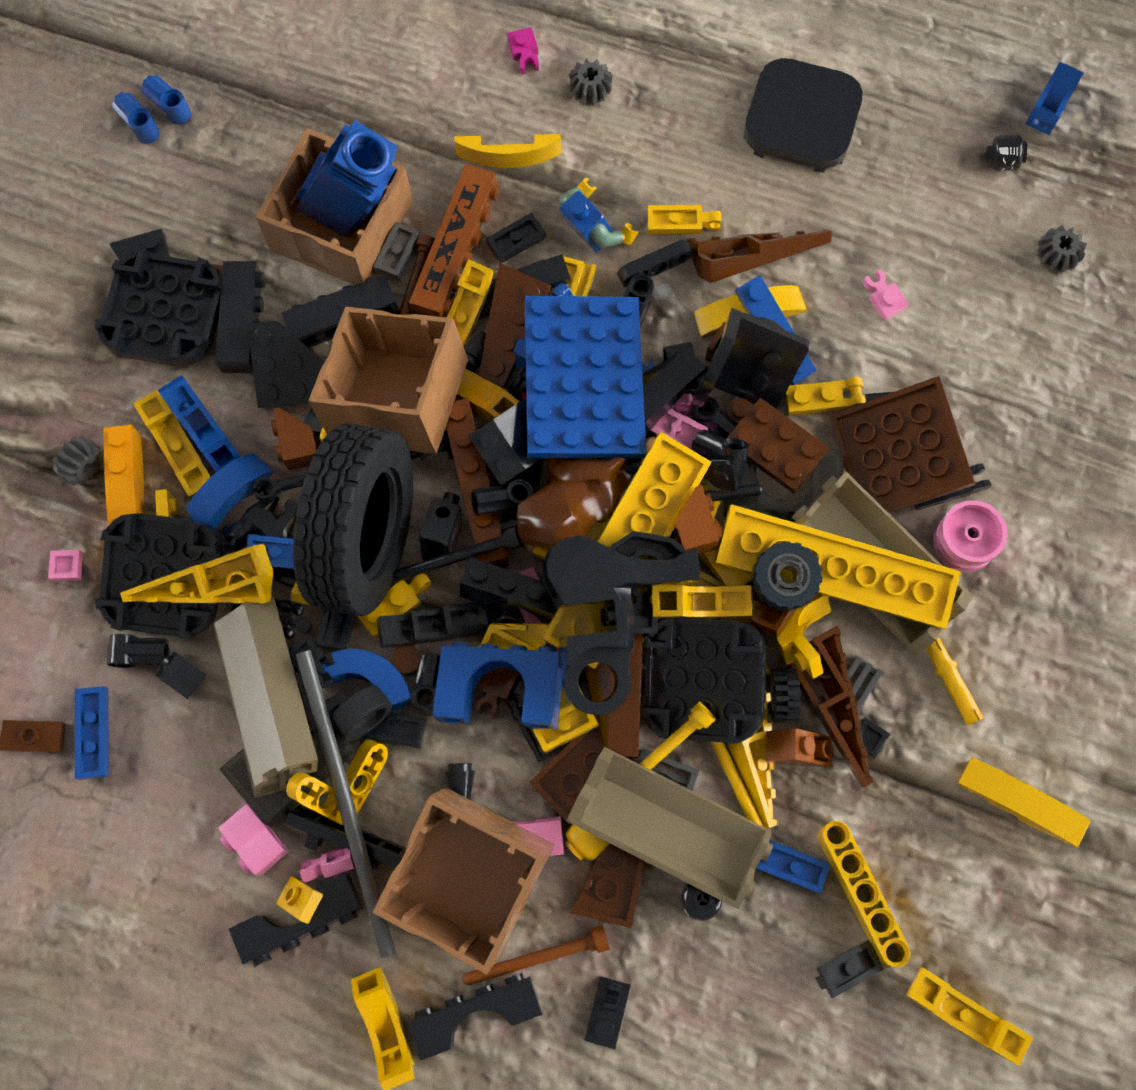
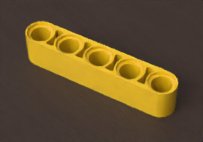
(876, 903)

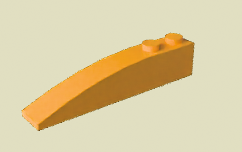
(123, 471)

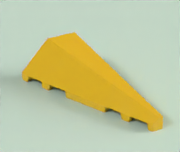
(229, 579)
(755, 771)

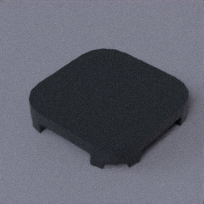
(803, 113)
(160, 308)
(146, 549)
(709, 664)

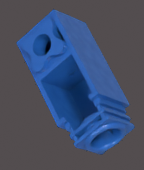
(347, 179)

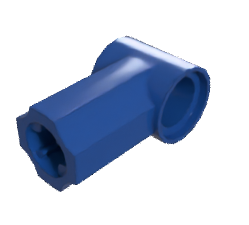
(167, 99)
(136, 117)

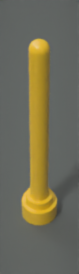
(699, 718)
(736, 782)

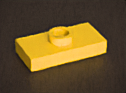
(299, 899)

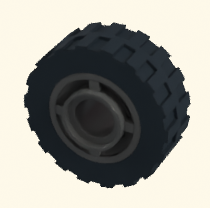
(800, 563)

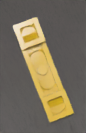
(508, 155)
(470, 298)
(713, 315)
(173, 442)
(969, 1017)

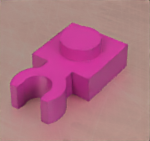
(524, 47)

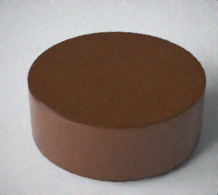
(406, 659)

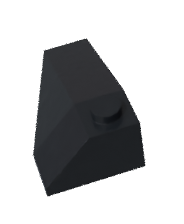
(667, 383)

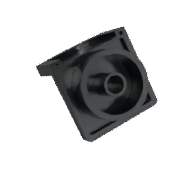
(753, 360)

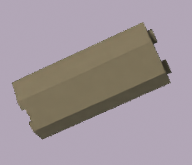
(854, 514)
(264, 696)
(671, 828)

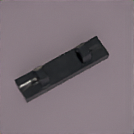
(323, 828)

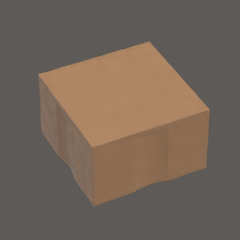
(316, 245)
(391, 375)
(463, 879)

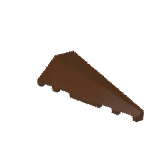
(735, 255)
(835, 689)

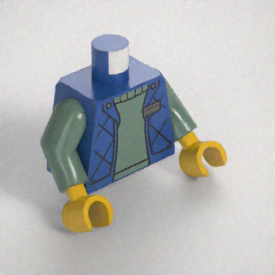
(588, 220)

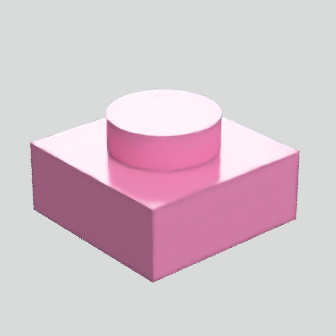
(65, 565)

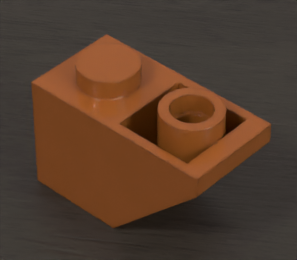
(296, 440)
(695, 524)
(798, 748)

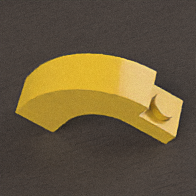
(702, 602)
(794, 645)
(384, 1027)

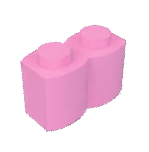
(253, 841)

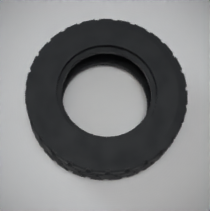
(353, 519)

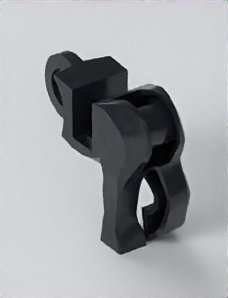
(590, 573)

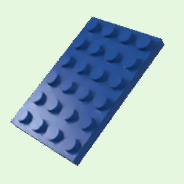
(584, 377)

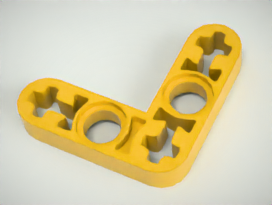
(359, 795)

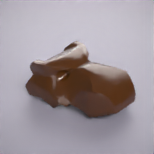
(572, 500)

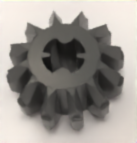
(590, 81)
(1061, 249)
(77, 460)

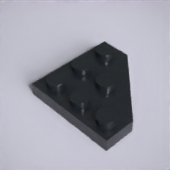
(281, 365)

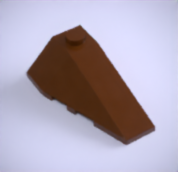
(621, 727)

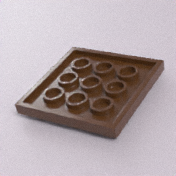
(904, 446)

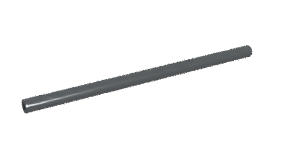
(344, 801)

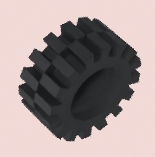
(784, 695)

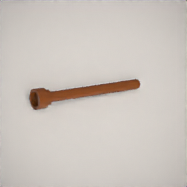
(594, 941)

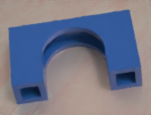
(465, 665)

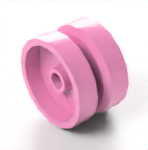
(969, 536)

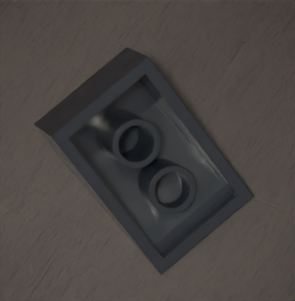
(504, 443)

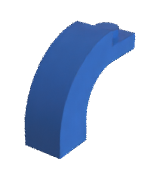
(1054, 98)
(198, 423)
(227, 489)
(373, 669)

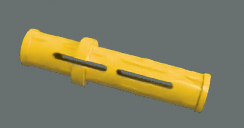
(952, 680)

